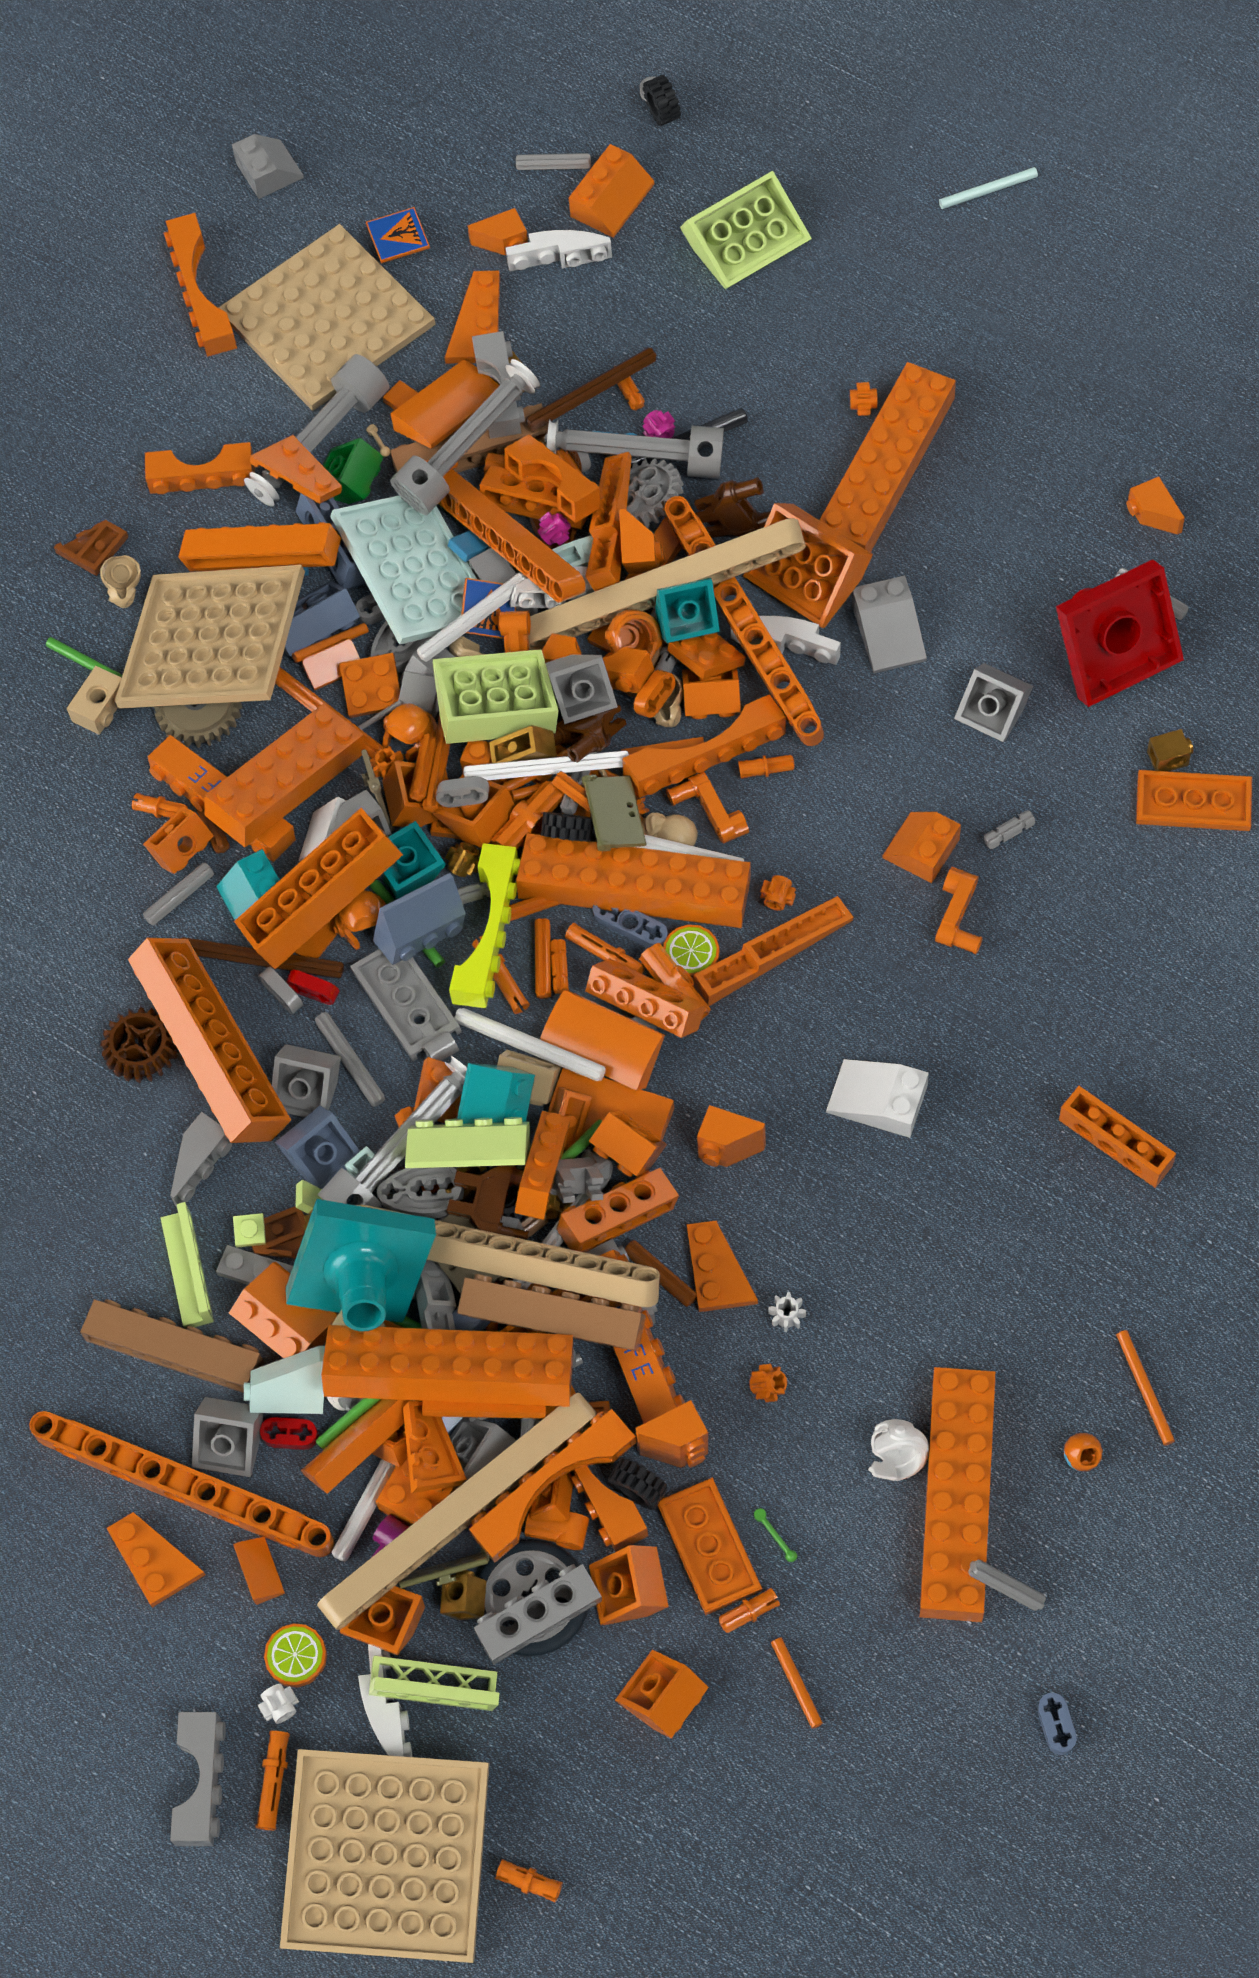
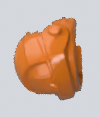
(634, 630)
(408, 725)
(358, 916)

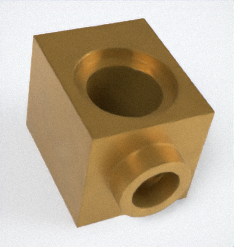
(1170, 751)
(464, 1597)

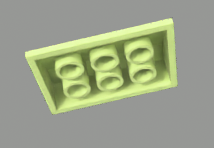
(746, 230)
(493, 695)

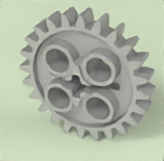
(651, 488)

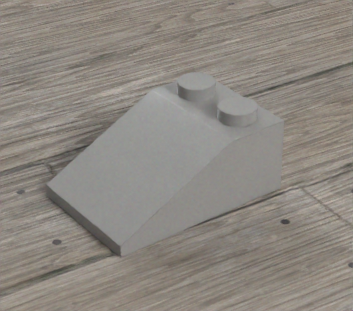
(888, 624)

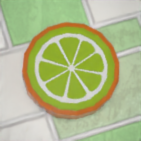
(692, 948)
(295, 1655)

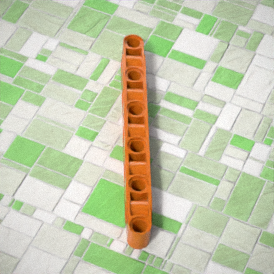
(747, 627)
(181, 1484)

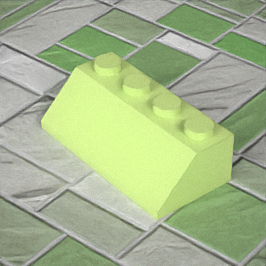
(467, 1144)

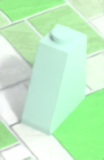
(288, 1385)

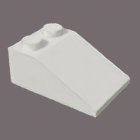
(879, 1095)

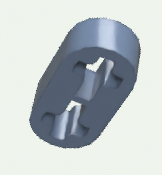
(1049, 1725)

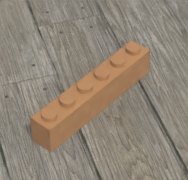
(477, 453)
(551, 1313)
(170, 1345)

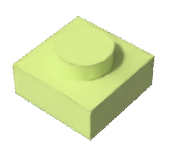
(249, 1230)

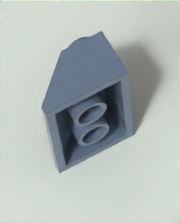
(319, 616)
(419, 920)

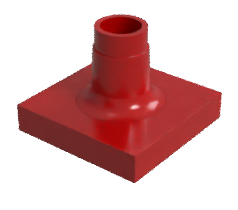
(1120, 632)

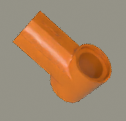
(515, 628)
(566, 1534)

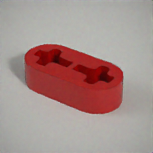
(312, 987)
(287, 1440)

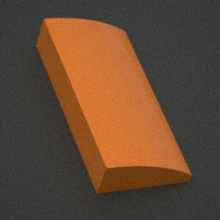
(443, 405)
(605, 1037)
(608, 1096)
(355, 1444)

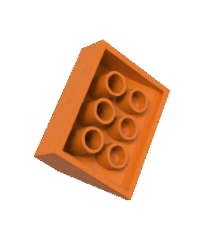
(817, 577)

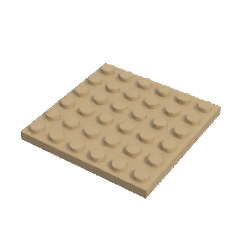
(322, 312)
(210, 637)
(385, 1856)

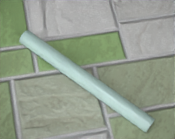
(988, 188)

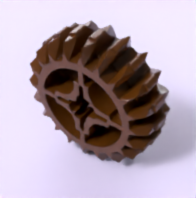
(122, 1059)

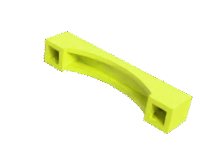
(472, 980)

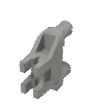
(582, 1176)

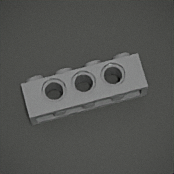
(500, 1646)

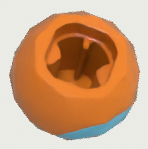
(1083, 1452)

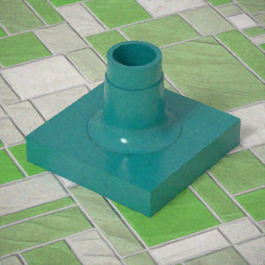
(360, 1263)

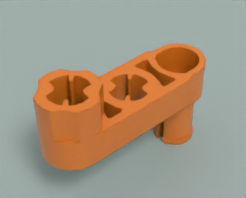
(725, 825)
(962, 886)

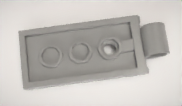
(403, 994)

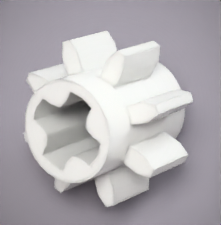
(781, 1305)
(278, 1703)

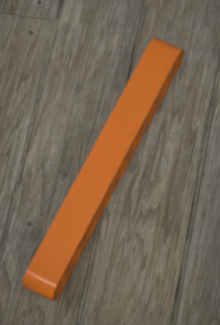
(511, 540)

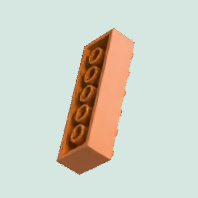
(283, 775)
(318, 888)

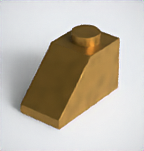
(523, 744)

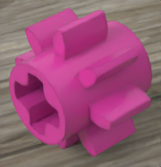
(659, 424)
(554, 528)

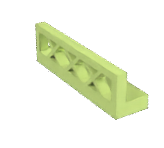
(187, 1268)
(433, 1691)

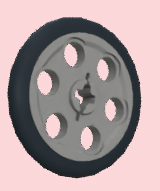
(544, 1557)

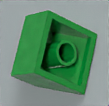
(354, 467)

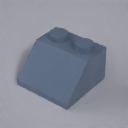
(318, 1147)

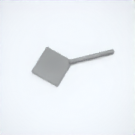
(415, 689)

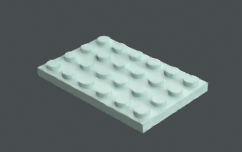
(405, 564)

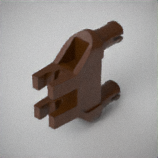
(731, 509)
(588, 733)
(489, 1200)

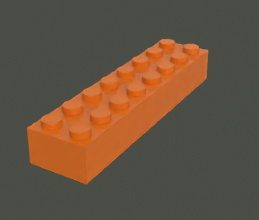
(889, 455)
(635, 880)
(209, 1040)
(448, 1365)
(957, 1493)

